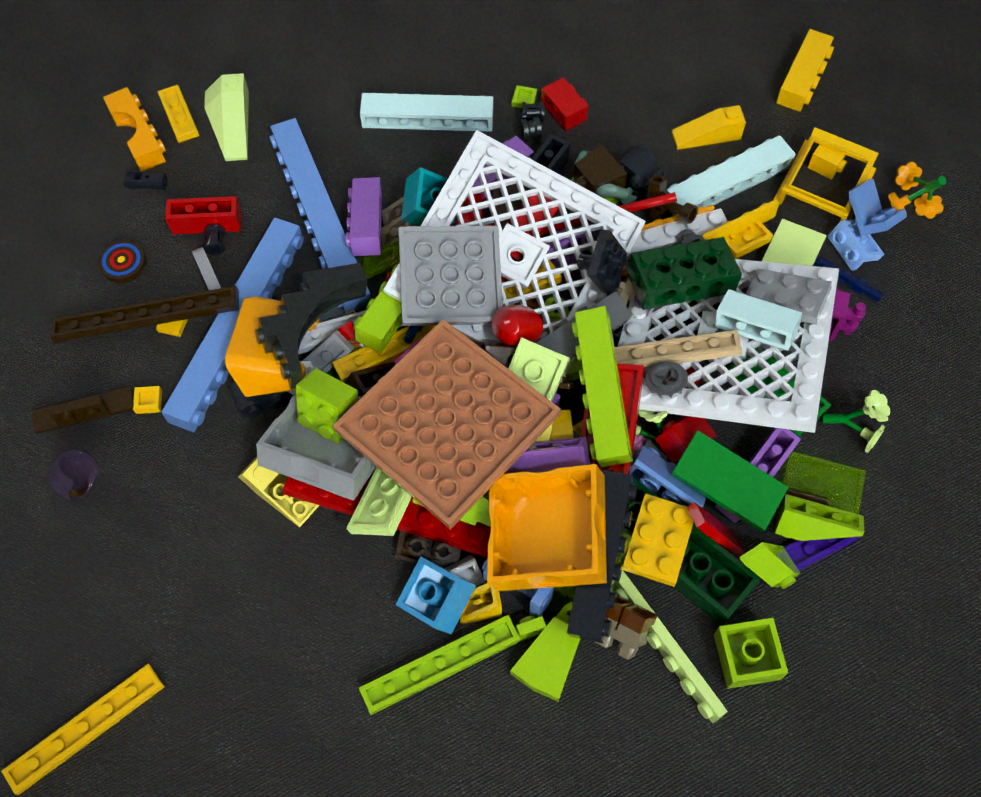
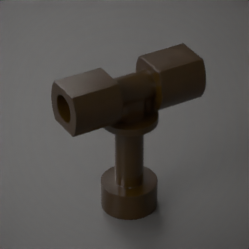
(657, 187)

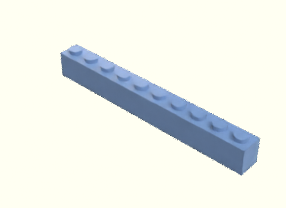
(313, 201)
(208, 368)

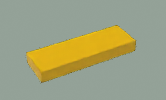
(178, 113)

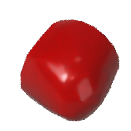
(516, 322)

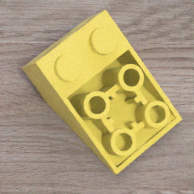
(270, 487)

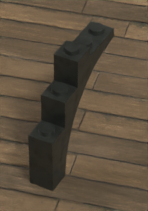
(299, 311)

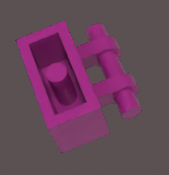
(844, 317)

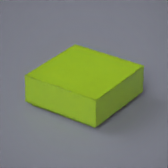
(523, 94)

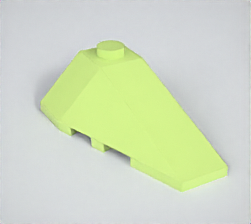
(228, 113)

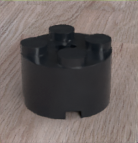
(640, 167)

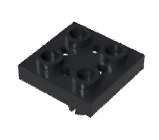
(606, 262)

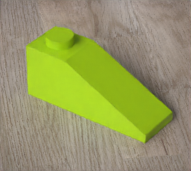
(814, 521)
(771, 564)

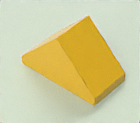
(482, 605)

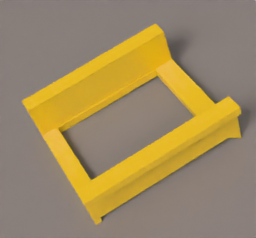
(840, 145)

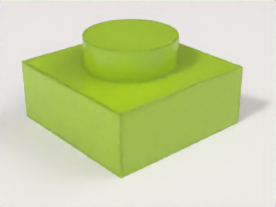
(530, 627)

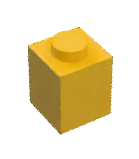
(827, 161)

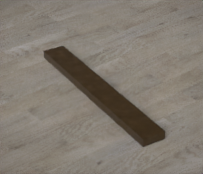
(145, 314)

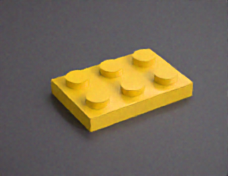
(659, 540)

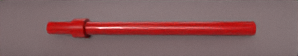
(630, 207)

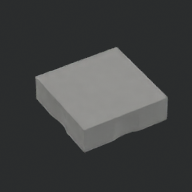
(311, 458)

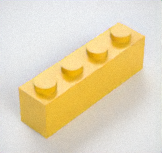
(805, 70)

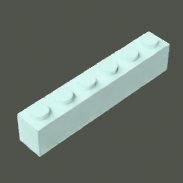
(426, 112)
(735, 174)

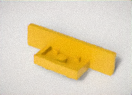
(746, 231)

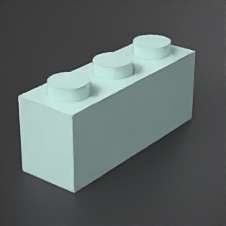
(758, 319)

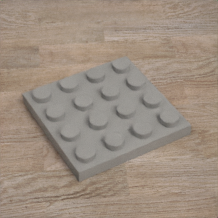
(449, 274)

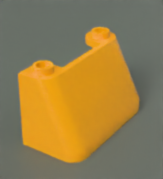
(246, 359)

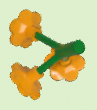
(909, 177)

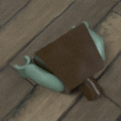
(602, 175)

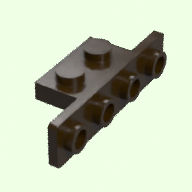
(82, 410)

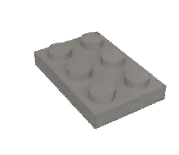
(791, 291)

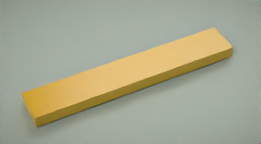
(82, 729)

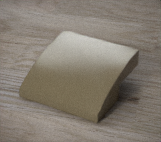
(392, 222)

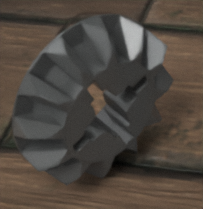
(661, 372)

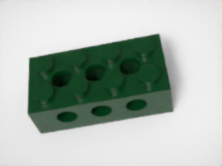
(683, 272)

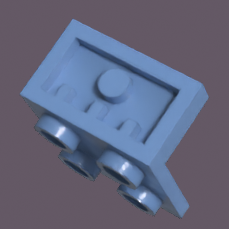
(868, 210)

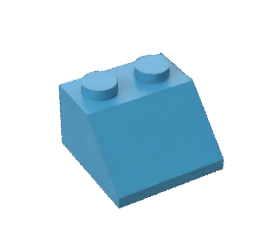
(435, 595)

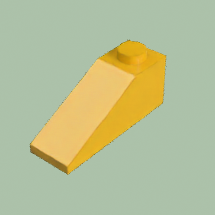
(714, 127)

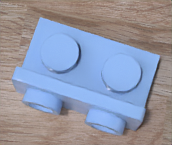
(852, 246)

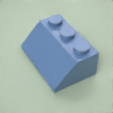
(657, 477)

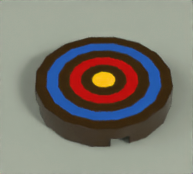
(122, 261)

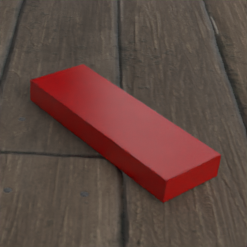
(715, 529)

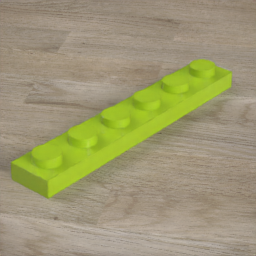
(439, 664)

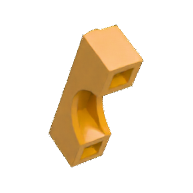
(143, 145)

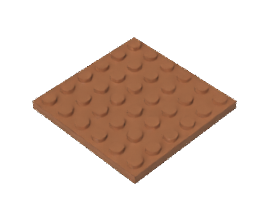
(447, 422)

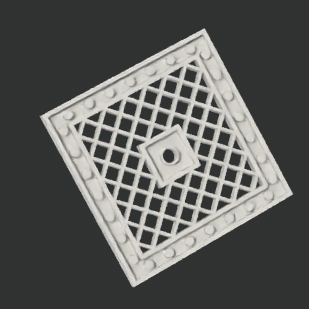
(544, 182)
(743, 408)

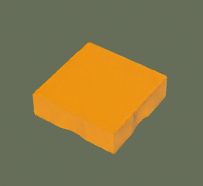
(547, 529)

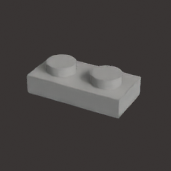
(328, 351)

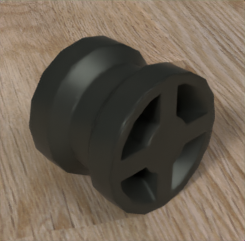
(531, 129)

